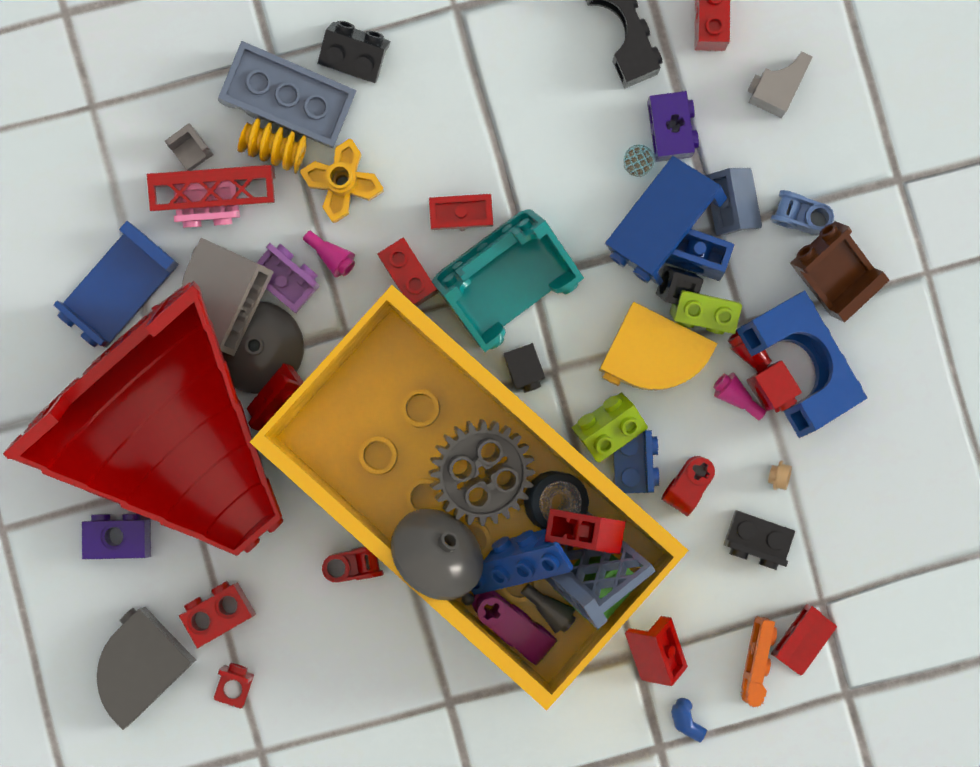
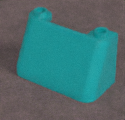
(506, 276)

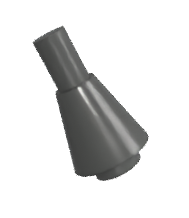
(556, 614)

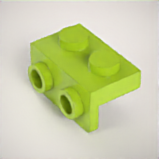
(706, 311)
(609, 427)

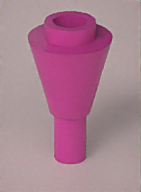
(335, 258)
(733, 392)

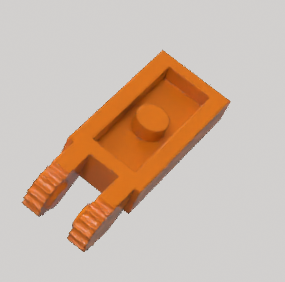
(757, 661)

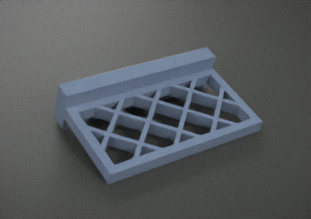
(585, 595)

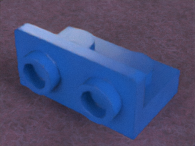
(635, 465)

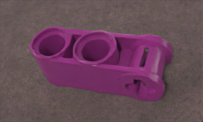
(514, 626)

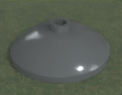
(279, 344)
(430, 563)

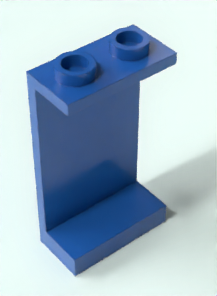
(662, 218)
(117, 287)

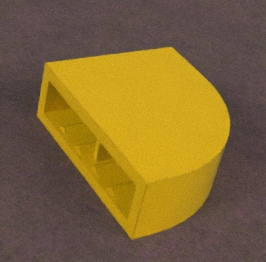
(654, 352)

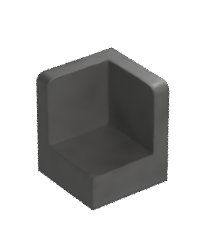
(189, 147)

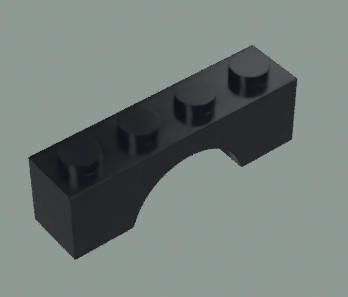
(636, 57)

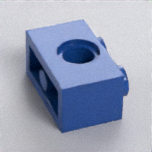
(702, 254)

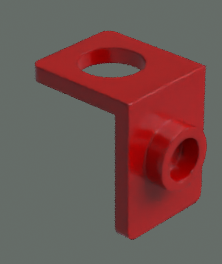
(237, 673)

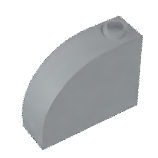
(229, 290)

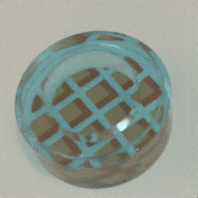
(638, 160)

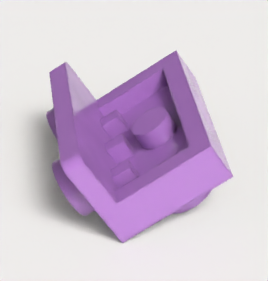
(288, 282)

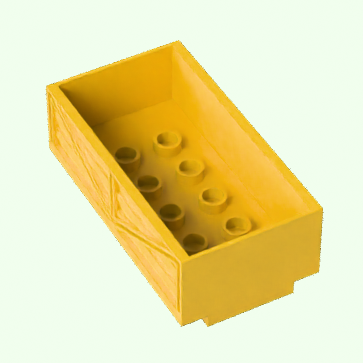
(363, 449)

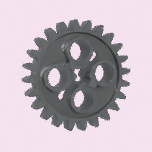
(468, 447)

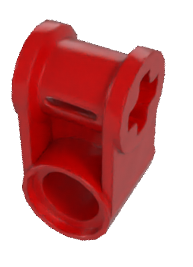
(685, 490)
(354, 565)

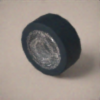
(547, 485)

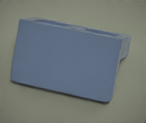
(741, 206)

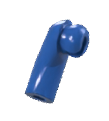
(683, 720)

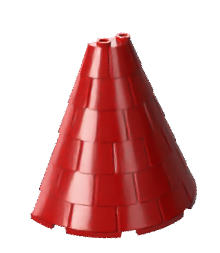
(160, 431)

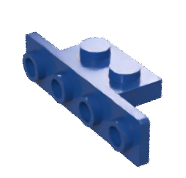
(521, 561)

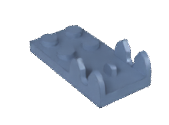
(286, 94)

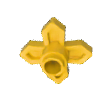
(345, 165)

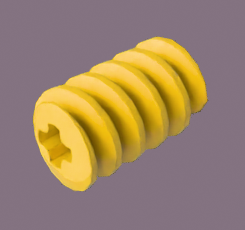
(272, 145)

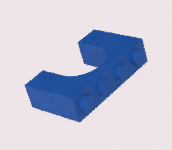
(835, 384)

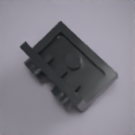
(353, 51)

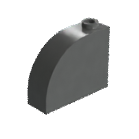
(138, 666)

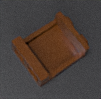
(838, 271)

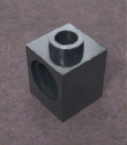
(675, 281)
(524, 368)

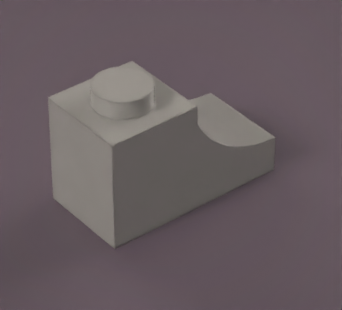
(777, 88)

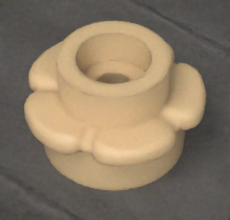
(780, 476)

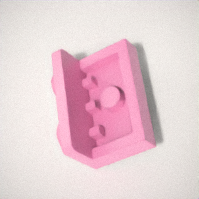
(220, 215)

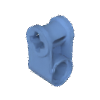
(800, 213)

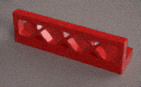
(211, 175)

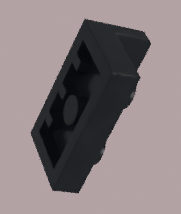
(759, 538)

